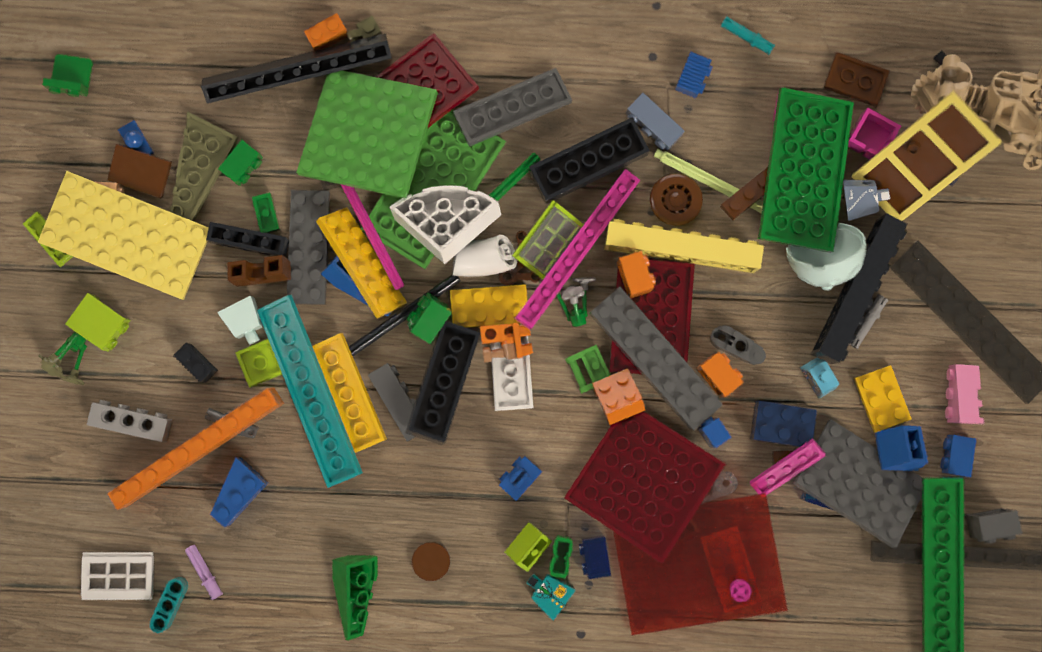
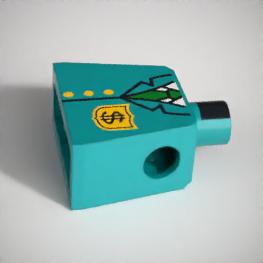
(550, 594)

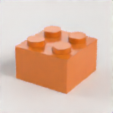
(635, 274)
(720, 374)
(618, 396)

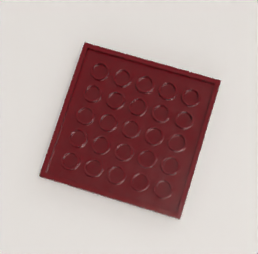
(645, 483)

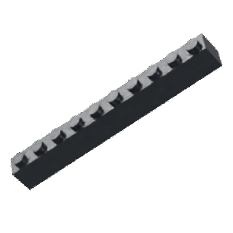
(296, 68)

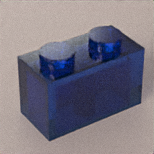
(595, 557)

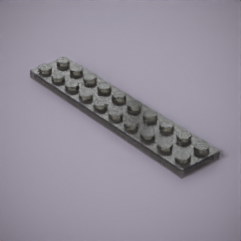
(970, 321)

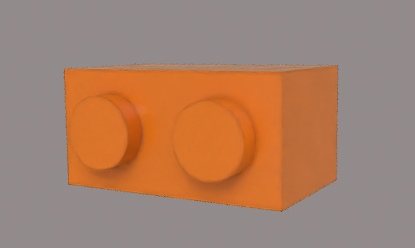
(326, 32)

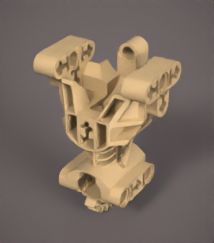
(1006, 106)

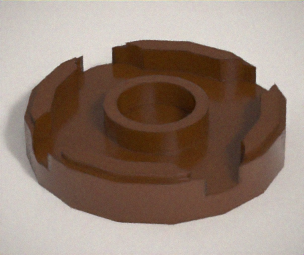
(430, 561)

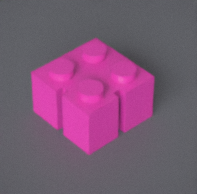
(872, 133)

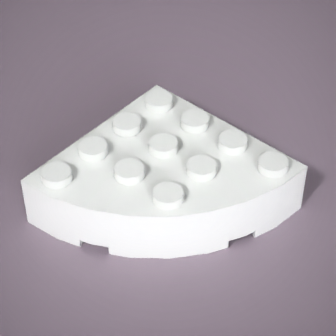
(446, 217)

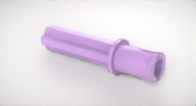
(203, 572)

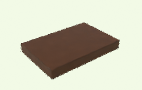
(856, 79)
(139, 170)

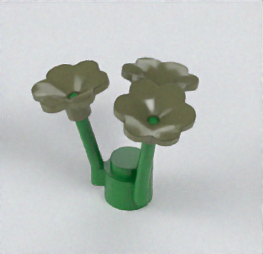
(51, 363)

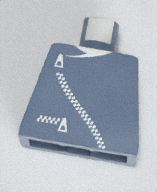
(863, 198)

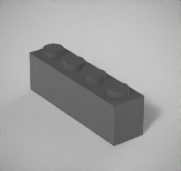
(394, 396)

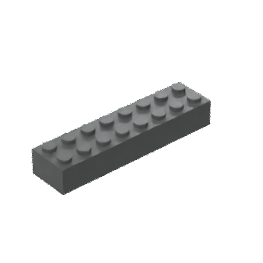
(656, 359)

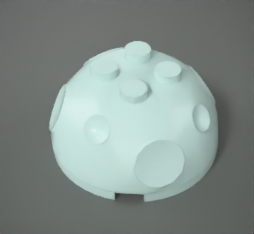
(832, 268)

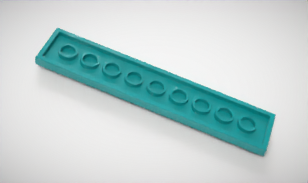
(309, 391)

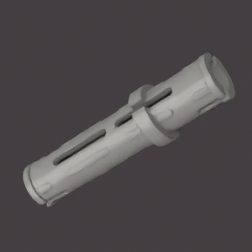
(871, 315)

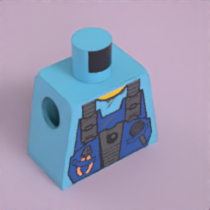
(820, 377)

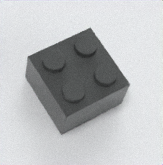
(994, 524)

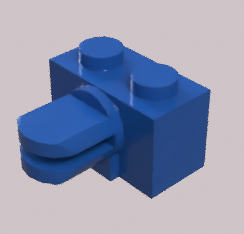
(519, 478)

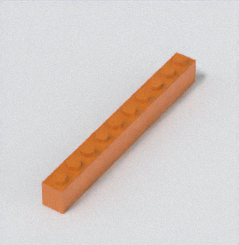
(196, 448)

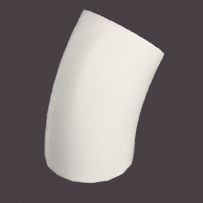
(485, 257)

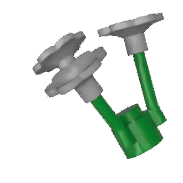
(577, 315)

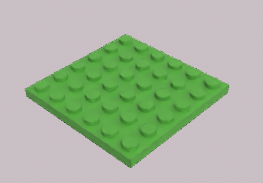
(367, 133)

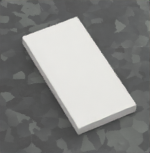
(512, 381)

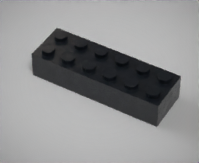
(589, 160)
(442, 383)

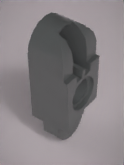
(752, 352)

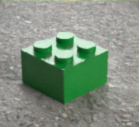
(428, 317)

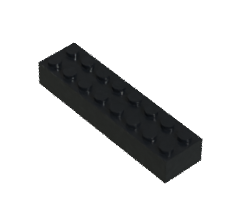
(858, 291)

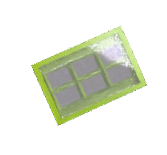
(547, 239)

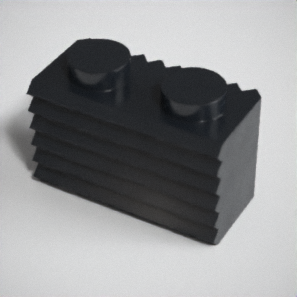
(195, 363)

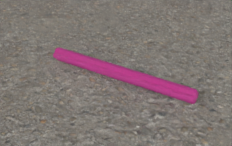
(373, 237)

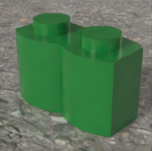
(562, 551)

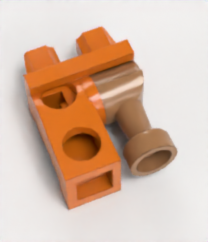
(510, 340)

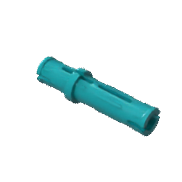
(747, 35)

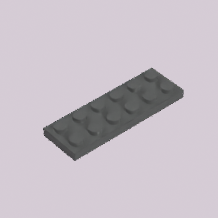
(512, 107)
(308, 247)

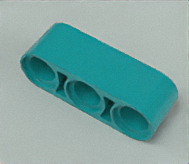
(162, 611)

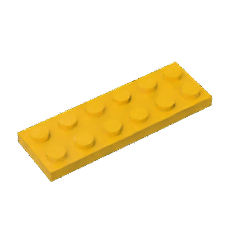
(361, 262)
(349, 393)

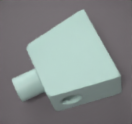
(243, 319)

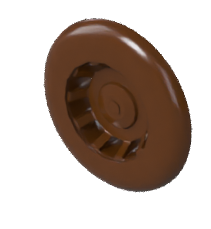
(676, 199)

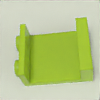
(98, 323)

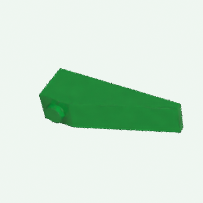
(353, 584)

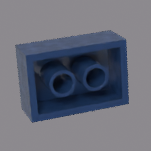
(782, 424)

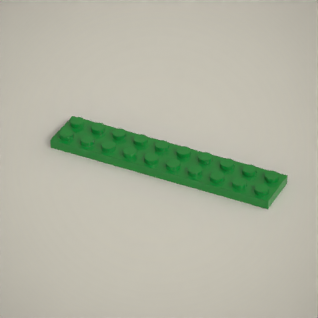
(943, 564)

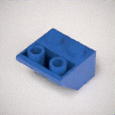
(901, 448)

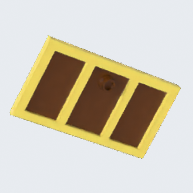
(928, 156)

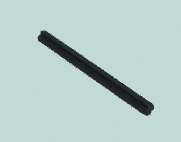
(400, 316)

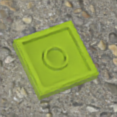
(258, 363)

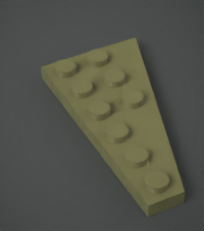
(200, 157)

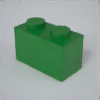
(241, 163)

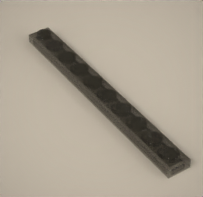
(973, 556)

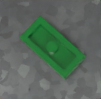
(266, 213)

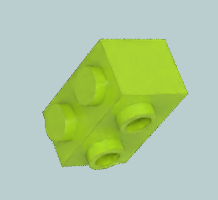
(527, 546)

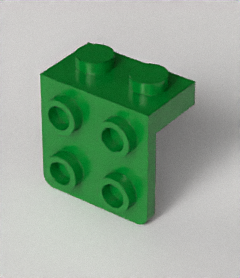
(70, 76)

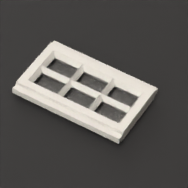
(117, 576)

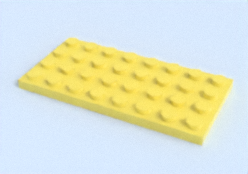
(124, 235)

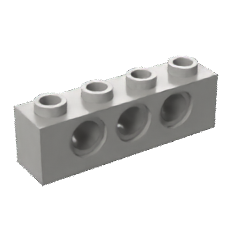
(99, 418)

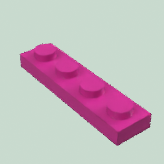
(788, 467)

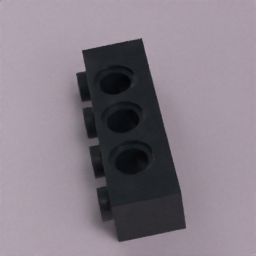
(247, 240)

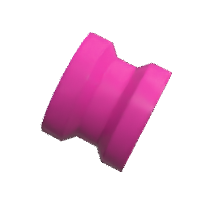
(742, 593)

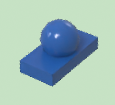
(135, 138)

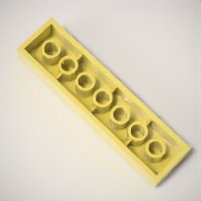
(684, 247)

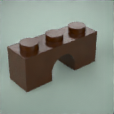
(246, 273)

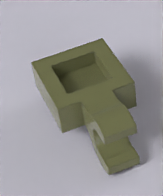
(366, 28)

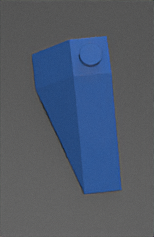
(339, 277)

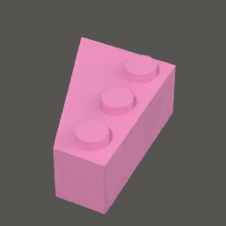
(963, 394)

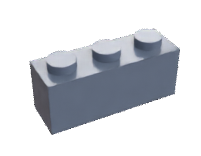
(655, 122)

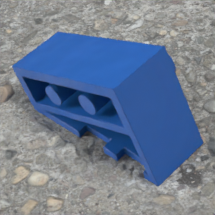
(237, 492)

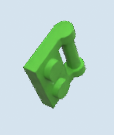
(594, 365)

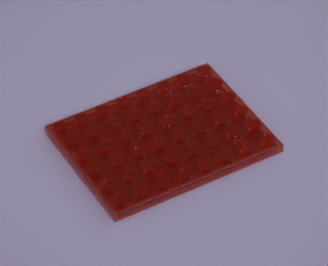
(693, 584)

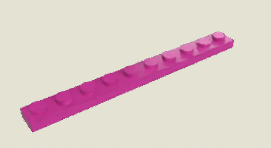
(577, 249)

